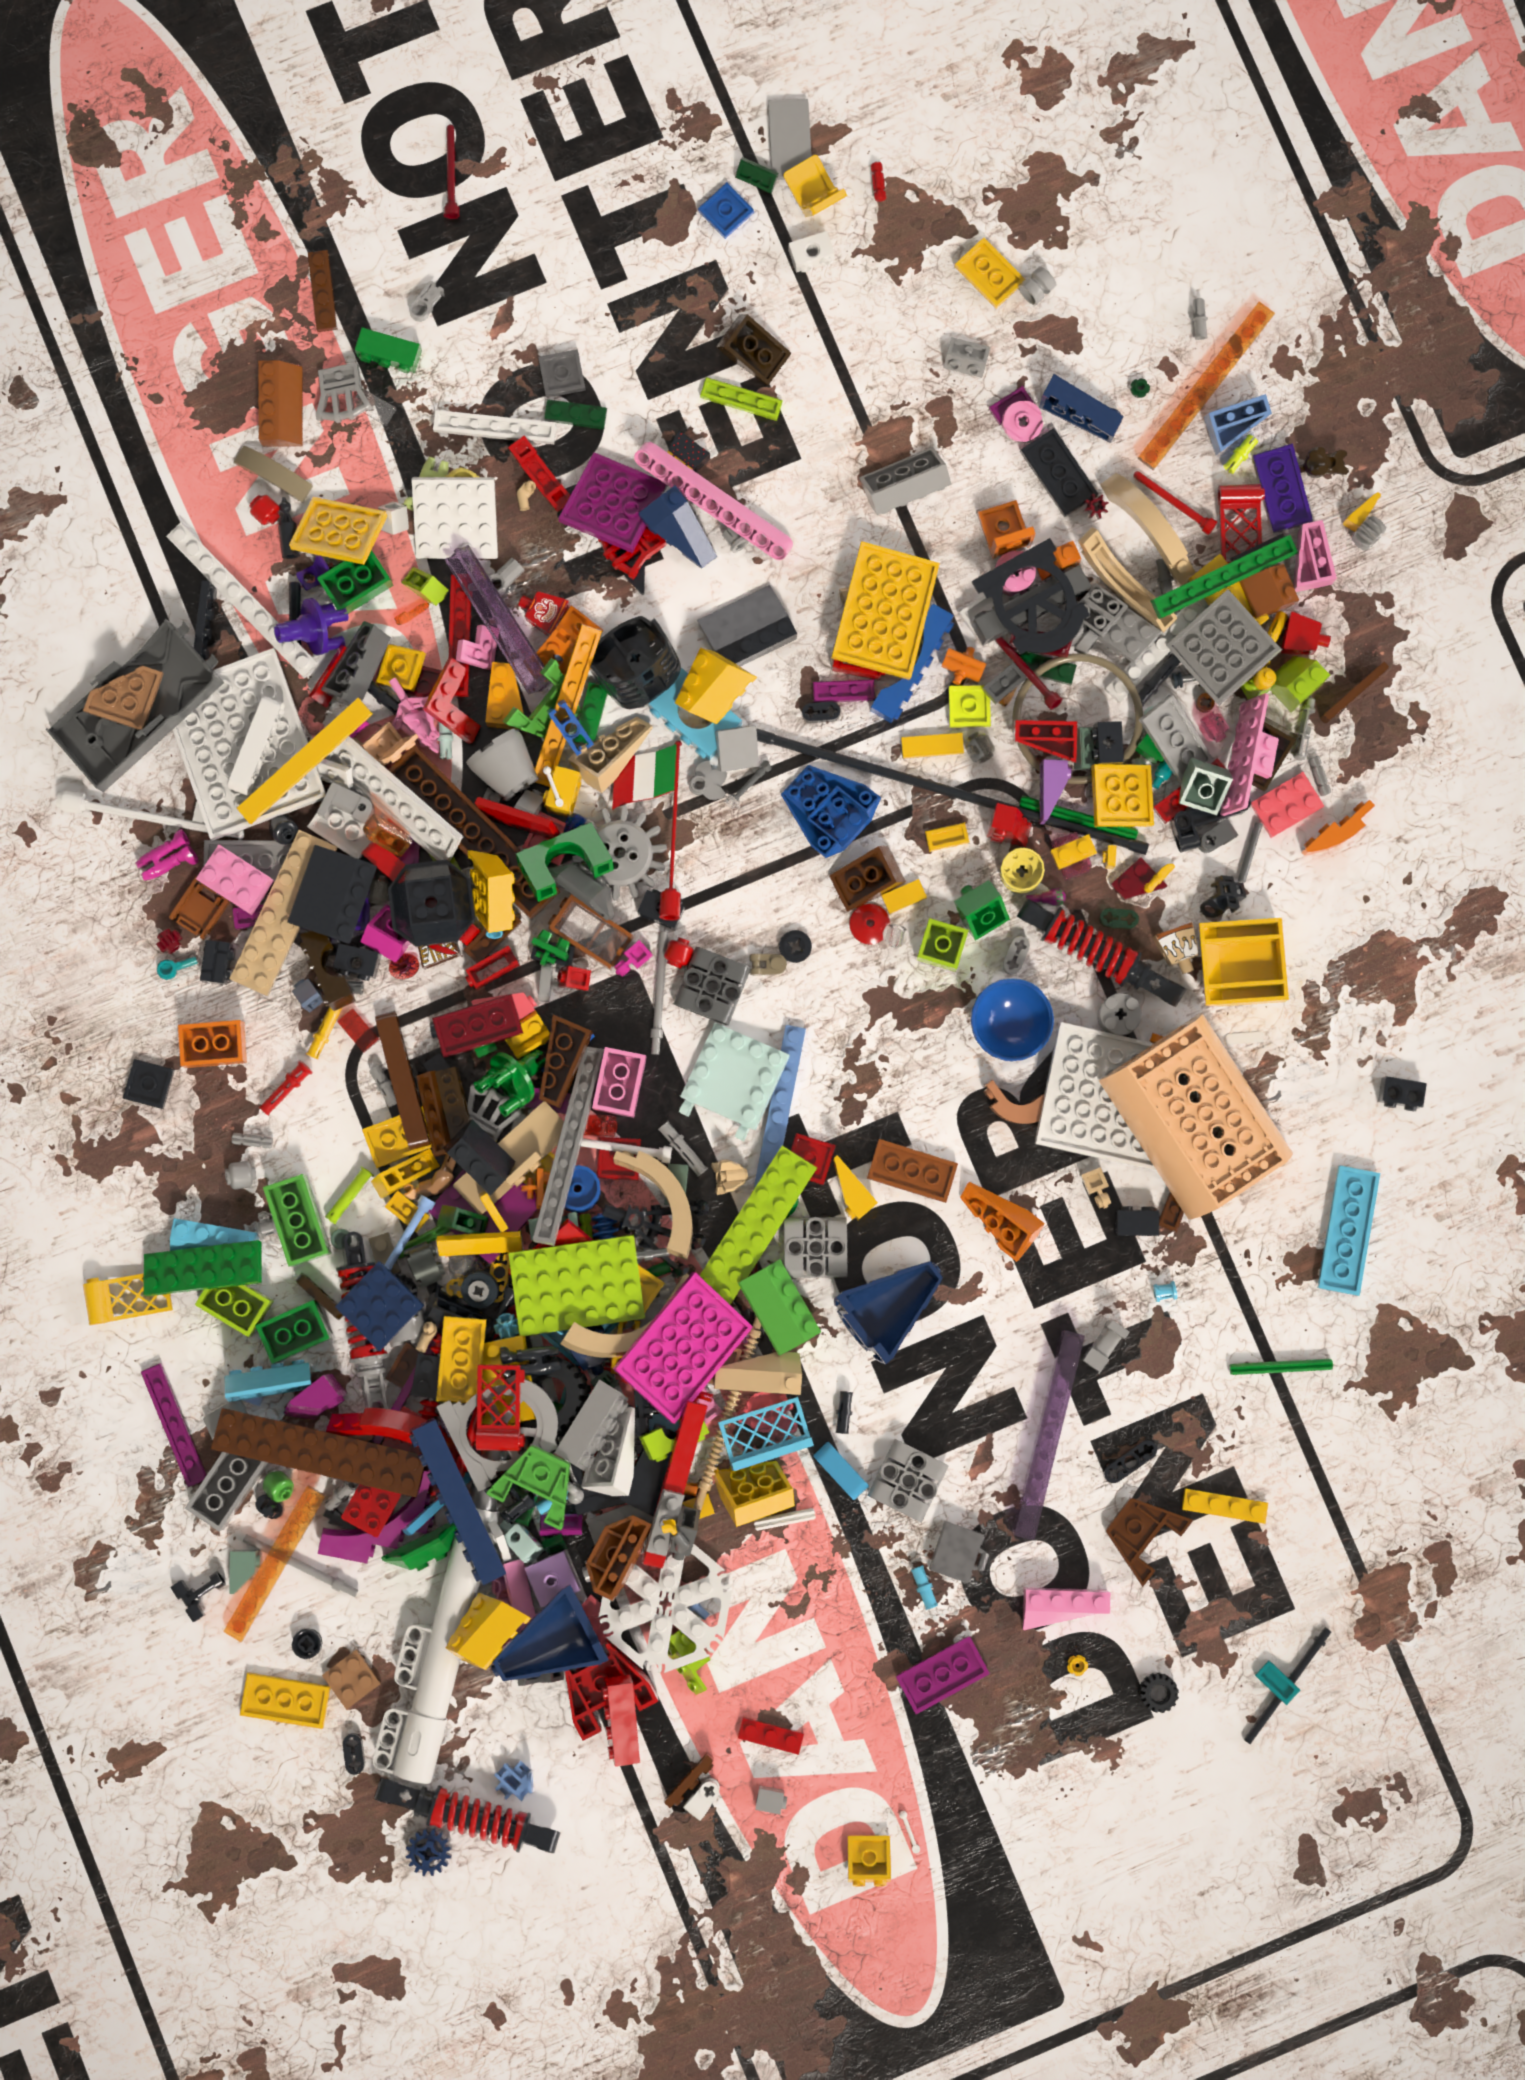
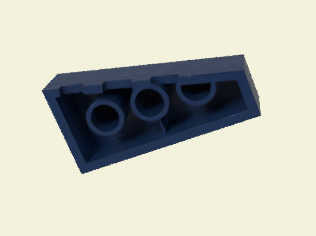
(1080, 409)

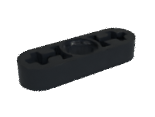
(1139, 1447)

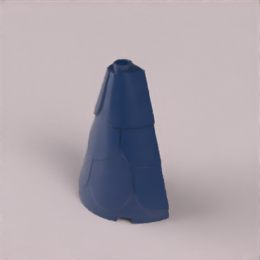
(887, 1308)
(551, 1642)

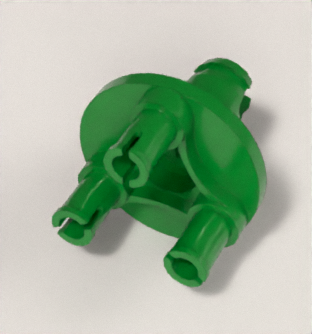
(513, 1079)

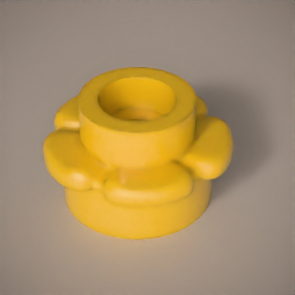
(1077, 1671)

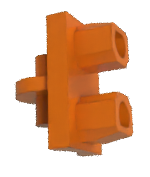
(541, 1179)

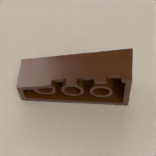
(562, 1060)

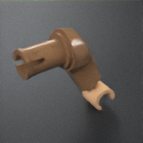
(435, 1185)

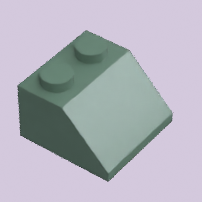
(1204, 786)

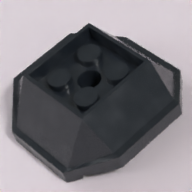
(434, 925)

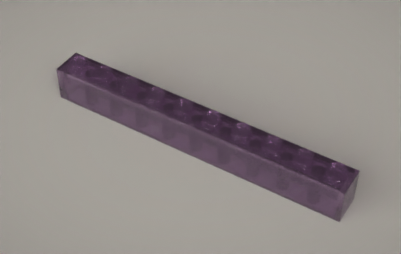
(1048, 1435)

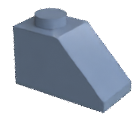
(307, 994)

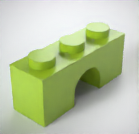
(658, 1445)

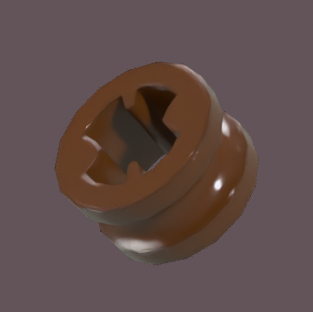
(1204, 709)

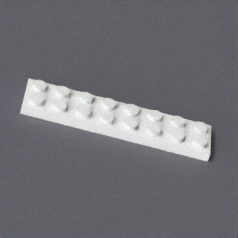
(397, 801)

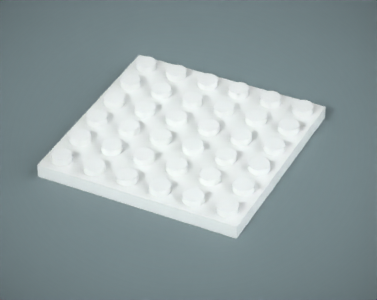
(1076, 1108)

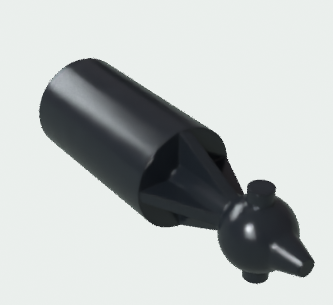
(286, 531)

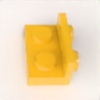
(534, 1035)

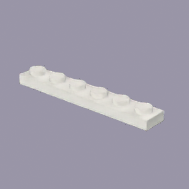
(494, 427)

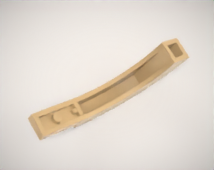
(1153, 523)
(605, 1345)

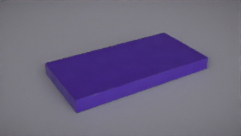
(1283, 488)

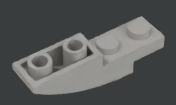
(1122, 615)
(1112, 635)

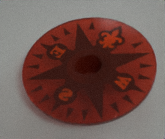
(405, 967)

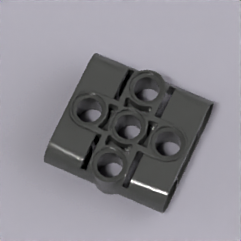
(733, 972)

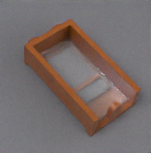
(590, 932)

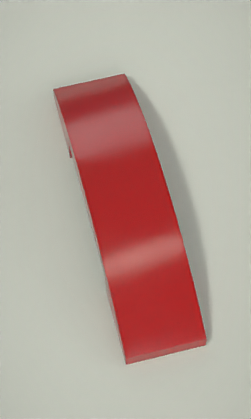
(539, 473)

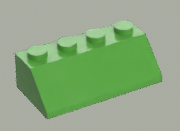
(779, 1307)

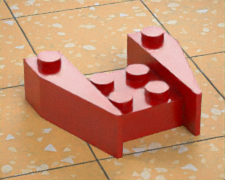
(586, 1689)

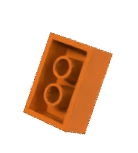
(212, 1044)

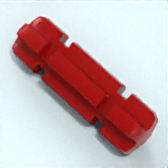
(878, 181)

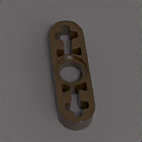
(319, 1295)

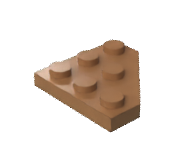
(126, 698)

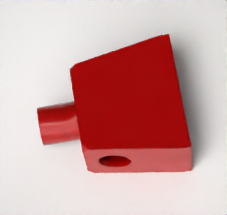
(1303, 635)

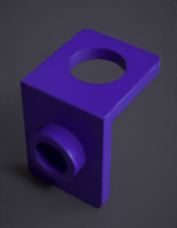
(319, 568)

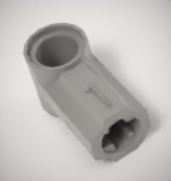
(507, 575)

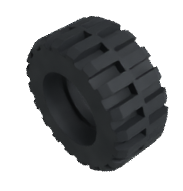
(576, 1393)

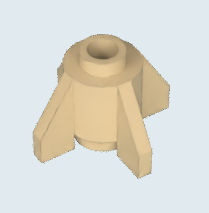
(729, 1176)

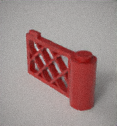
(1237, 498)
(496, 1436)

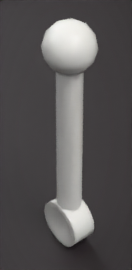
(559, 802)
(915, 1848)

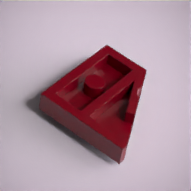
(1134, 879)

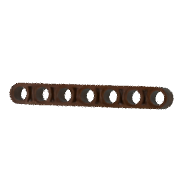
(402, 1080)

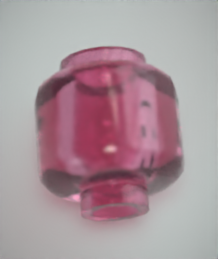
(1213, 727)

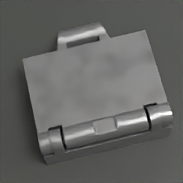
(957, 1552)

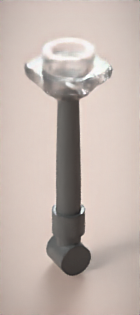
(732, 800)

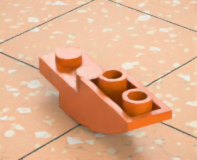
(1335, 835)

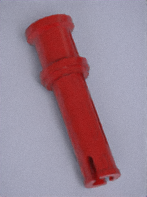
(295, 1082)

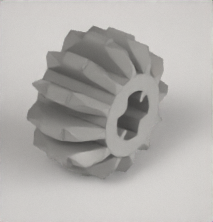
(1369, 533)

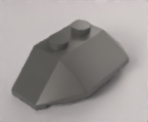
(585, 887)

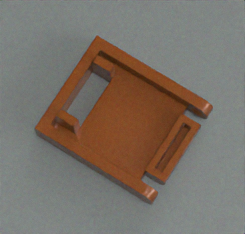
(197, 911)

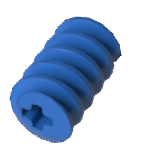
(604, 1226)

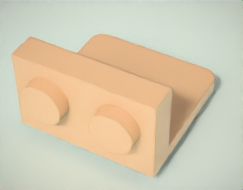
(387, 744)

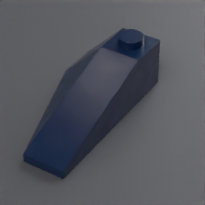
(677, 524)

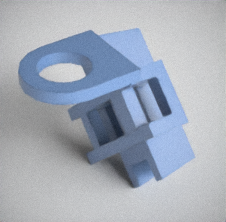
(516, 1777)

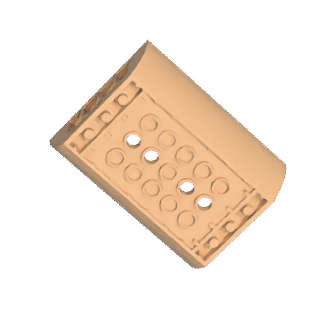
(1179, 1132)

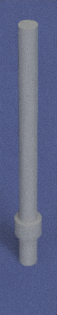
(656, 1033)
(336, 1583)

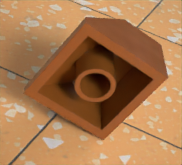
(1269, 591)

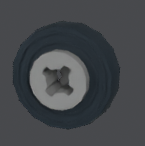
(485, 1284)

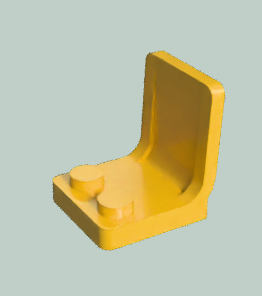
(812, 186)

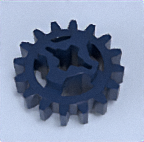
(420, 1850)

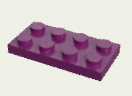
(942, 1674)

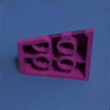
(316, 1398)

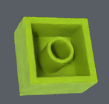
(942, 945)

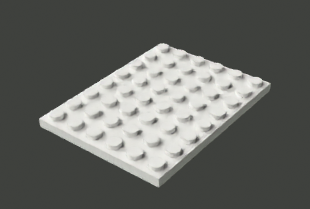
(215, 734)

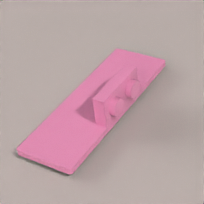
(1251, 753)

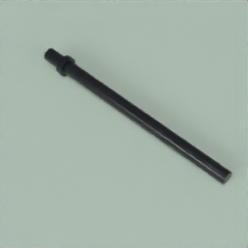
(1318, 1643)

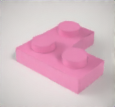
(479, 653)

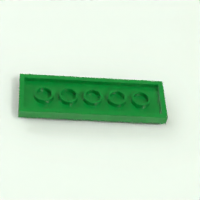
(203, 1268)

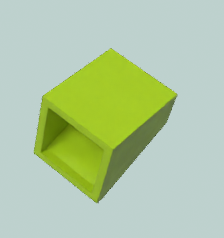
(1298, 681)

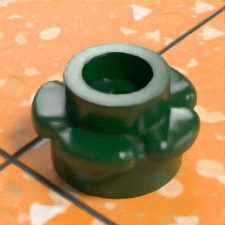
(1139, 393)

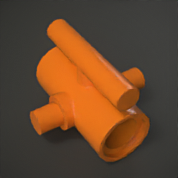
(963, 665)

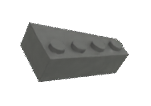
(357, 665)

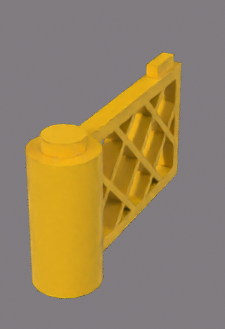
(99, 1301)

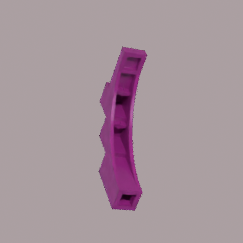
(358, 1545)

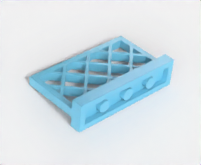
(771, 1451)

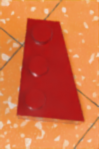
(1051, 737)
(1008, 826)

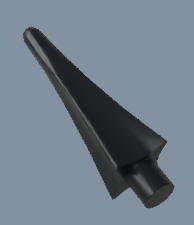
(335, 1519)

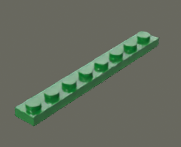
(1224, 576)

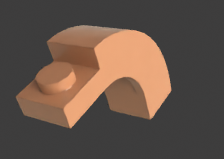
(1011, 1112)

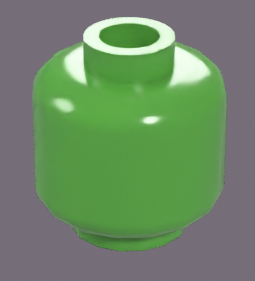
(278, 1486)

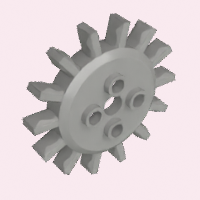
(638, 842)

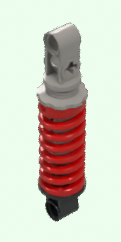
(364, 1354)

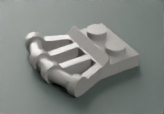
(339, 381)
(489, 1126)

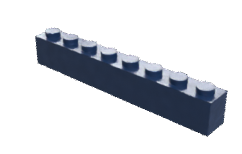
(457, 1499)

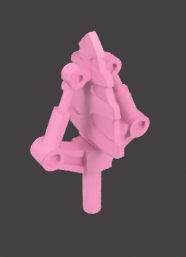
(417, 721)

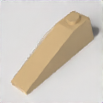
(610, 754)
(763, 1374)

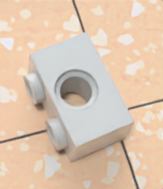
(819, 243)

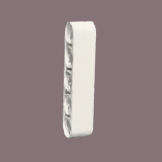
(256, 745)

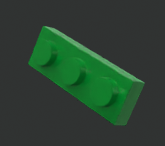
(592, 712)

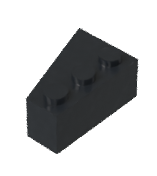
(442, 1304)

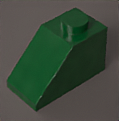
(462, 1220)

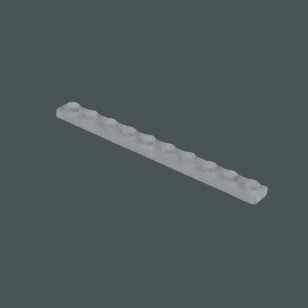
(568, 1147)

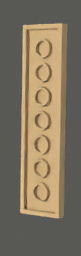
(272, 934)

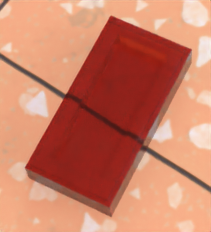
(358, 1030)

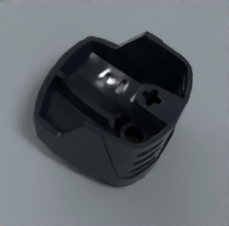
(631, 662)

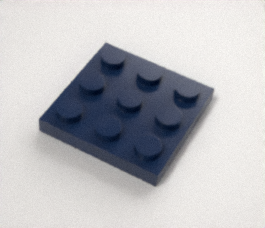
(379, 1306)

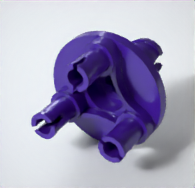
(312, 627)

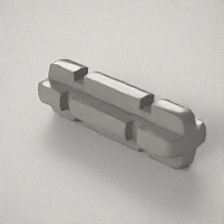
(1319, 776)
(252, 1140)

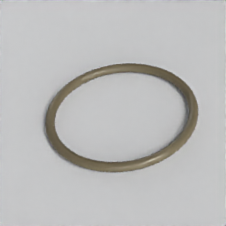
(1080, 657)

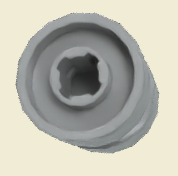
(1039, 284)
(1084, 640)

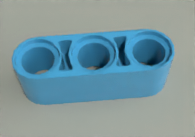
(841, 1471)

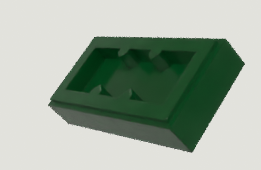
(756, 175)

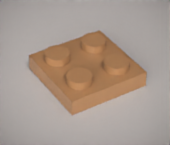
(351, 1679)

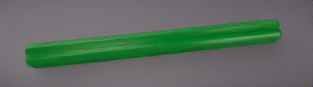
(1078, 817)

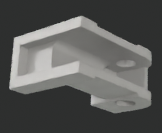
(346, 801)
(1098, 1353)

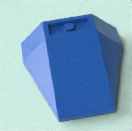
(829, 808)

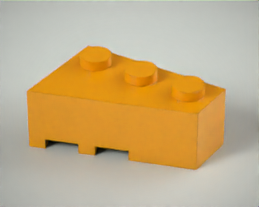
(502, 695)

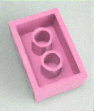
(235, 879)
(619, 1082)

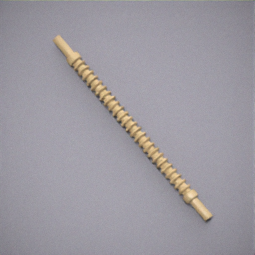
(705, 1485)

